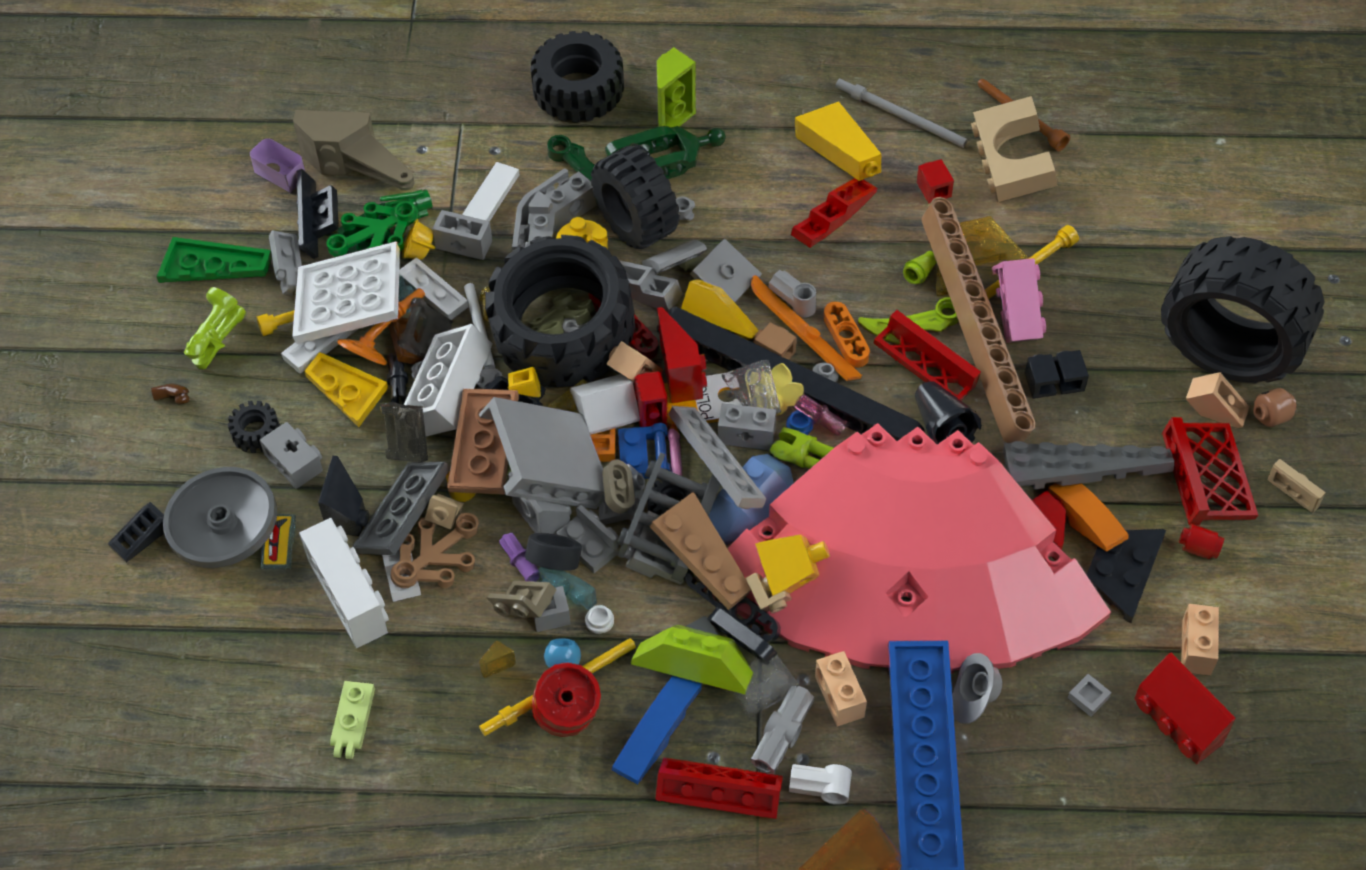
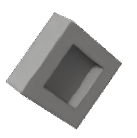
(1089, 695)

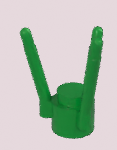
(419, 198)

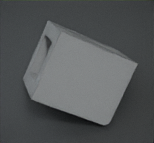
(555, 614)

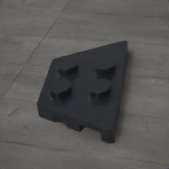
(1125, 569)

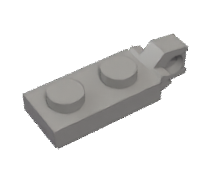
(285, 259)

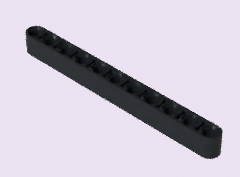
(736, 352)

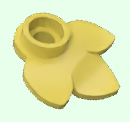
(786, 389)

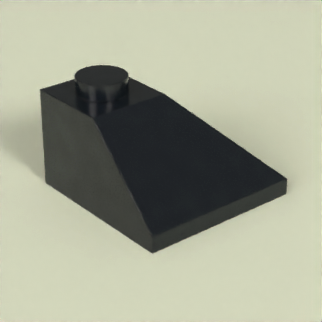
(342, 500)

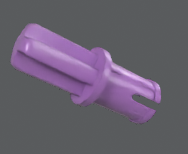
(517, 557)

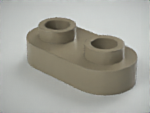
(618, 486)

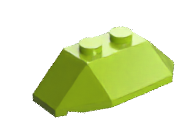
(696, 657)

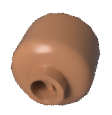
(1274, 407)

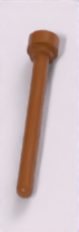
(1057, 138)

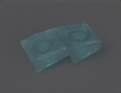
(577, 589)

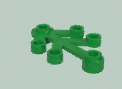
(400, 215)

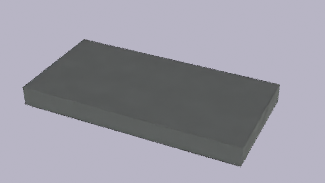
(401, 508)

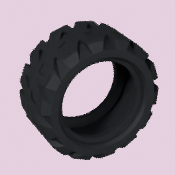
(551, 266)
(1253, 276)

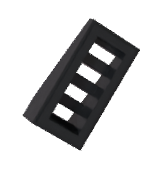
(141, 519)

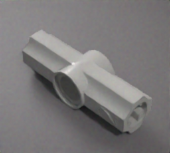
(782, 729)

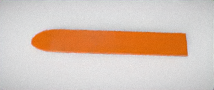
(807, 333)

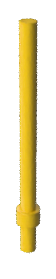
(509, 714)

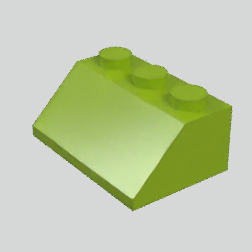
(675, 88)

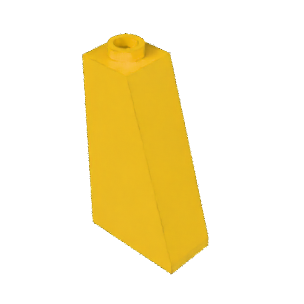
(839, 140)

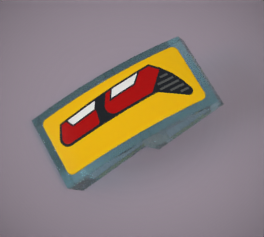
(278, 547)

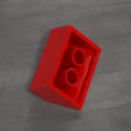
(1184, 709)

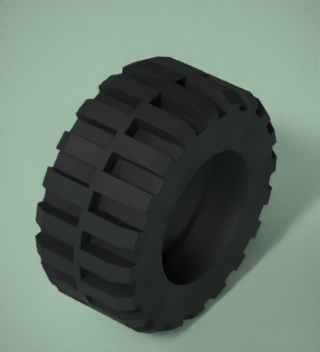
(579, 98)
(635, 197)

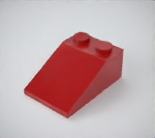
(681, 360)

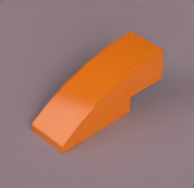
(1089, 515)

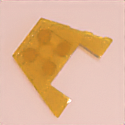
(986, 244)

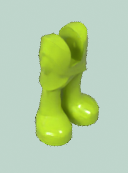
(207, 340)
(795, 448)

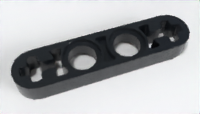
(765, 618)

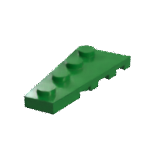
(210, 260)

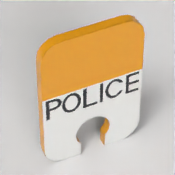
(710, 405)

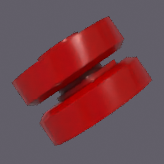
(563, 717)

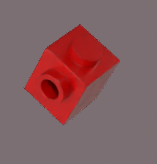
(935, 180)

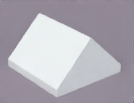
(606, 403)

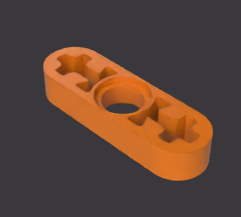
(846, 344)

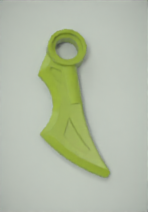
(930, 320)

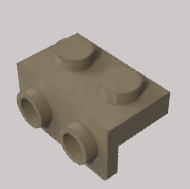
(523, 599)

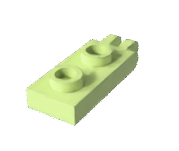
(351, 718)

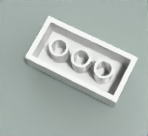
(447, 369)
(345, 582)

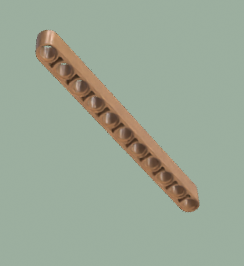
(978, 322)

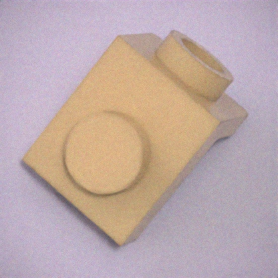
(443, 510)

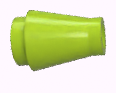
(918, 269)

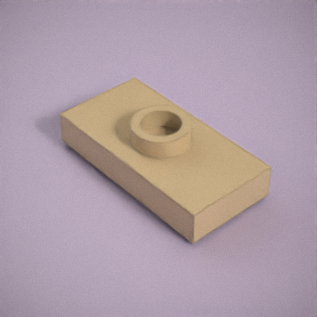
(1296, 486)

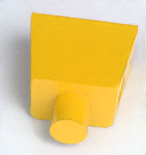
(790, 562)

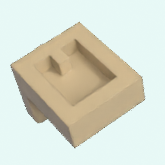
(762, 594)

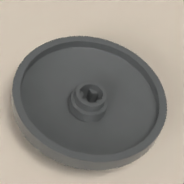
(220, 517)

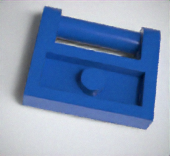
(634, 446)

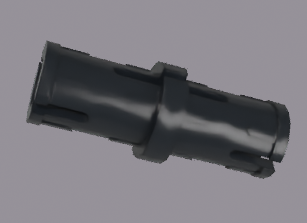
(397, 379)

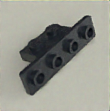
(315, 213)

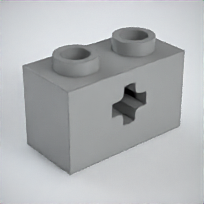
(462, 234)
(747, 426)
(292, 455)

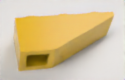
(717, 308)

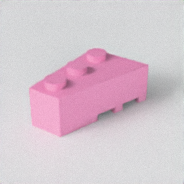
(1020, 300)

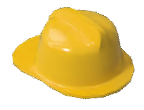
(418, 241)

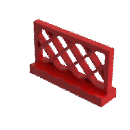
(1187, 468)

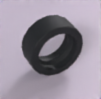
(553, 551)

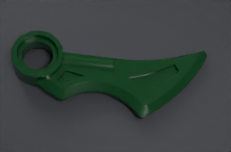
(573, 155)

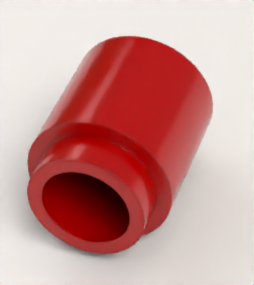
(1201, 542)

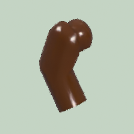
(171, 390)

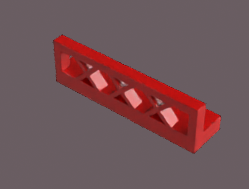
(929, 349)
(719, 787)

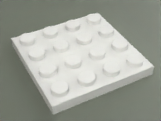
(347, 293)

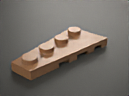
(698, 544)

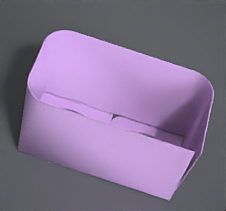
(272, 152)

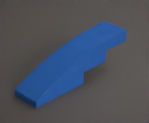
(655, 728)

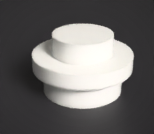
(599, 619)

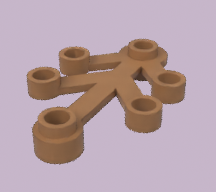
(434, 554)

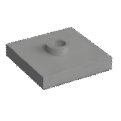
(727, 270)

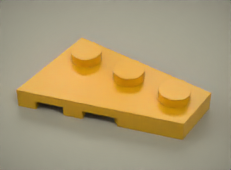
(346, 386)

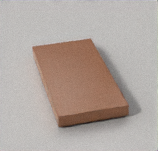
(478, 453)

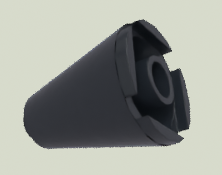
(945, 413)

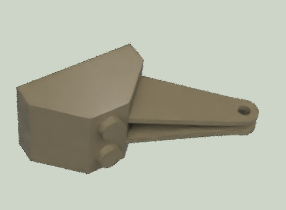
(346, 142)

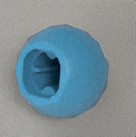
(562, 651)

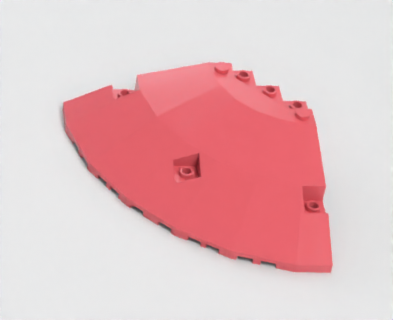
(926, 528)

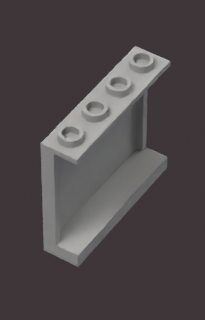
(547, 453)

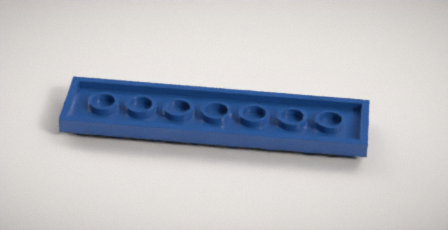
(925, 756)

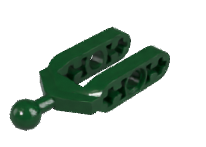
(665, 138)

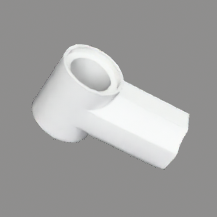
(829, 782)

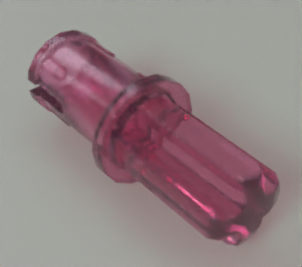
(820, 414)

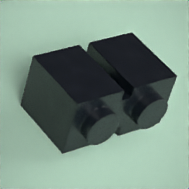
(1065, 369)

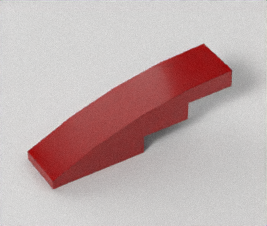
(834, 212)

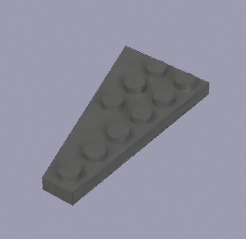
(1080, 464)

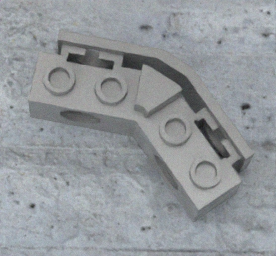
(550, 208)

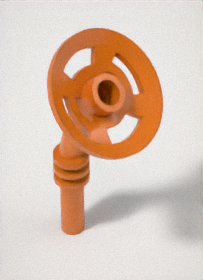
(365, 345)

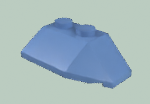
(770, 477)

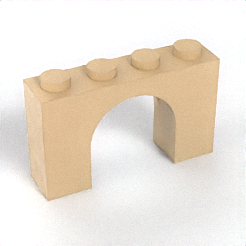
(1011, 176)

